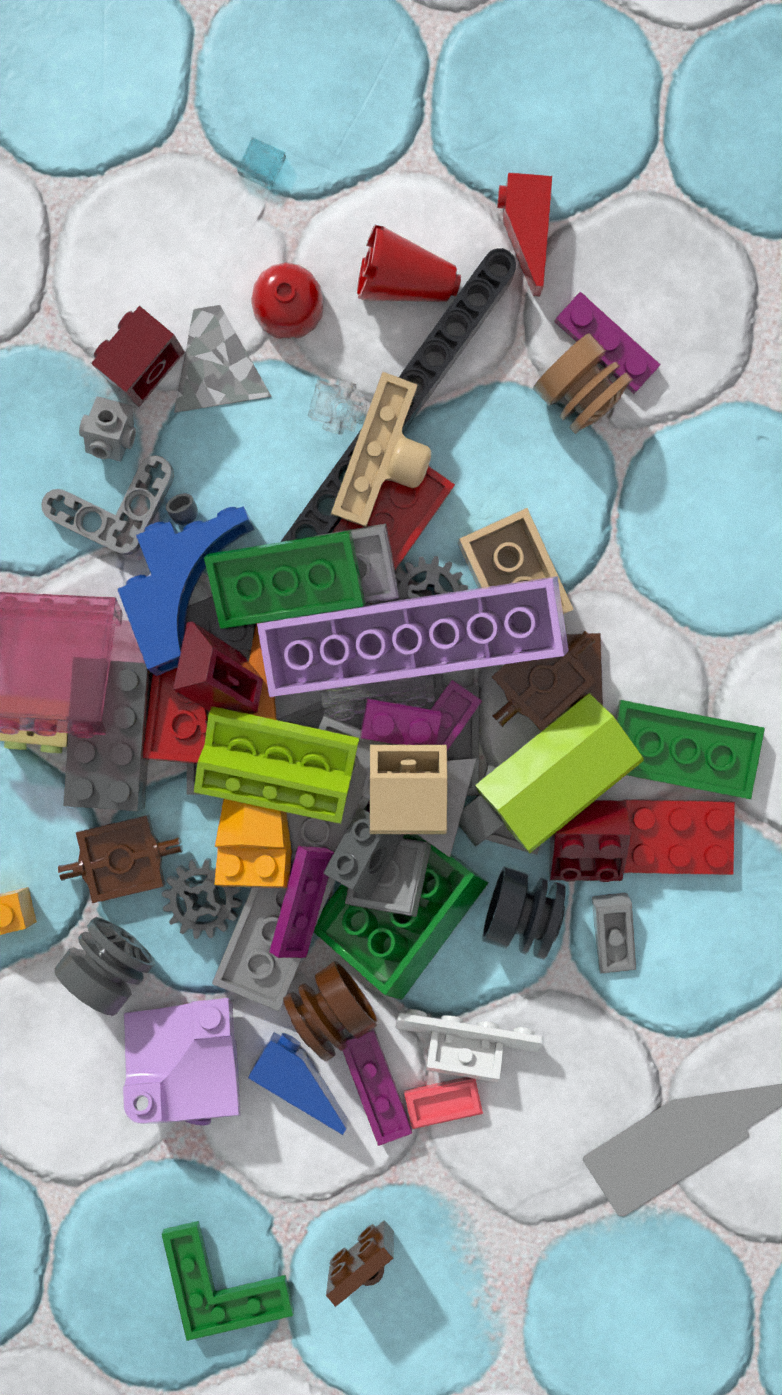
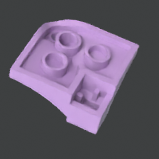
(182, 1063)

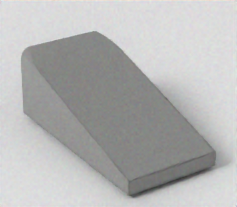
(614, 932)

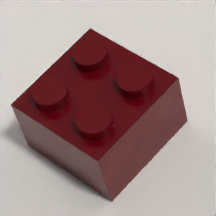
(138, 355)

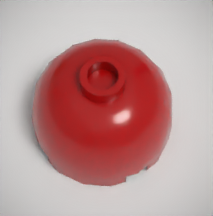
(287, 301)

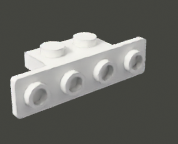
(464, 1047)

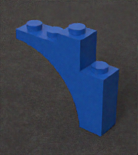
(176, 561)

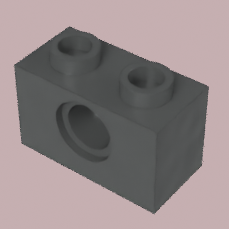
(362, 856)

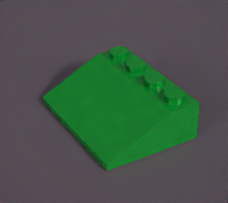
(394, 947)

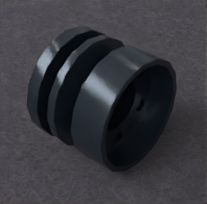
(524, 913)

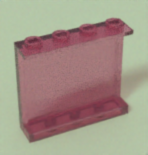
(55, 662)

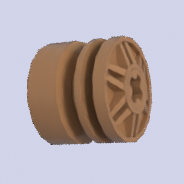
(582, 383)

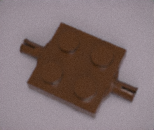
(544, 686)
(120, 859)

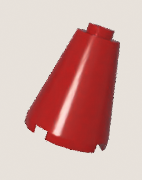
(404, 271)

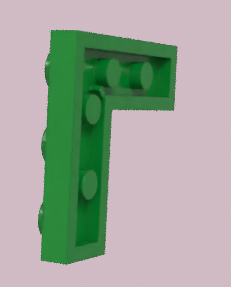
(212, 1311)

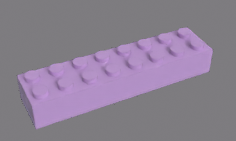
(414, 637)

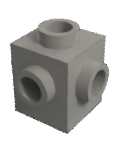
(108, 429)

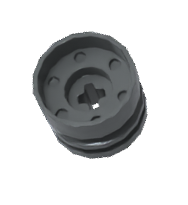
(104, 965)

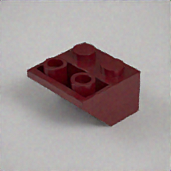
(216, 673)
(592, 844)

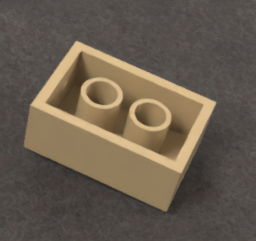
(509, 554)

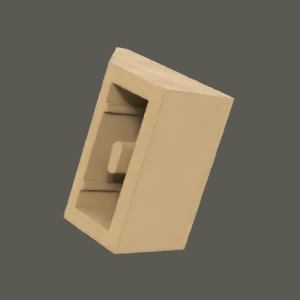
(408, 789)

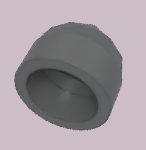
(182, 509)

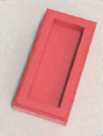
(443, 1102)

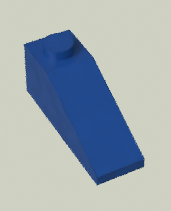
(294, 1078)

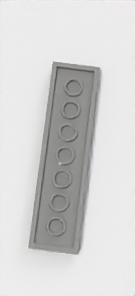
(247, 963)

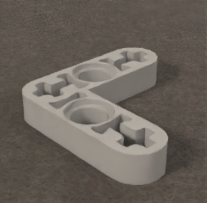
(113, 523)

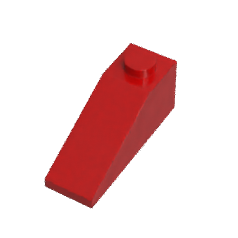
(526, 220)

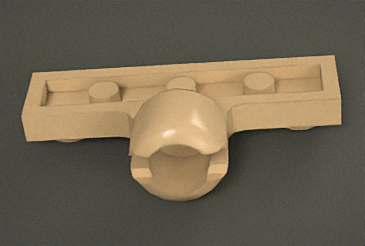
(381, 452)

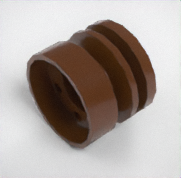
(324, 1015)

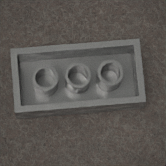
(110, 767)

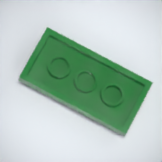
(285, 579)
(692, 748)

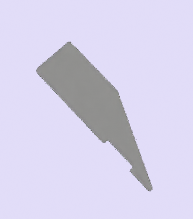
(675, 1143)

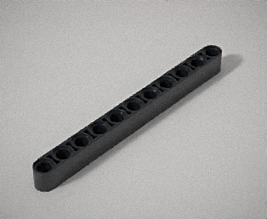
(418, 370)

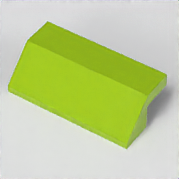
(276, 765)
(559, 772)

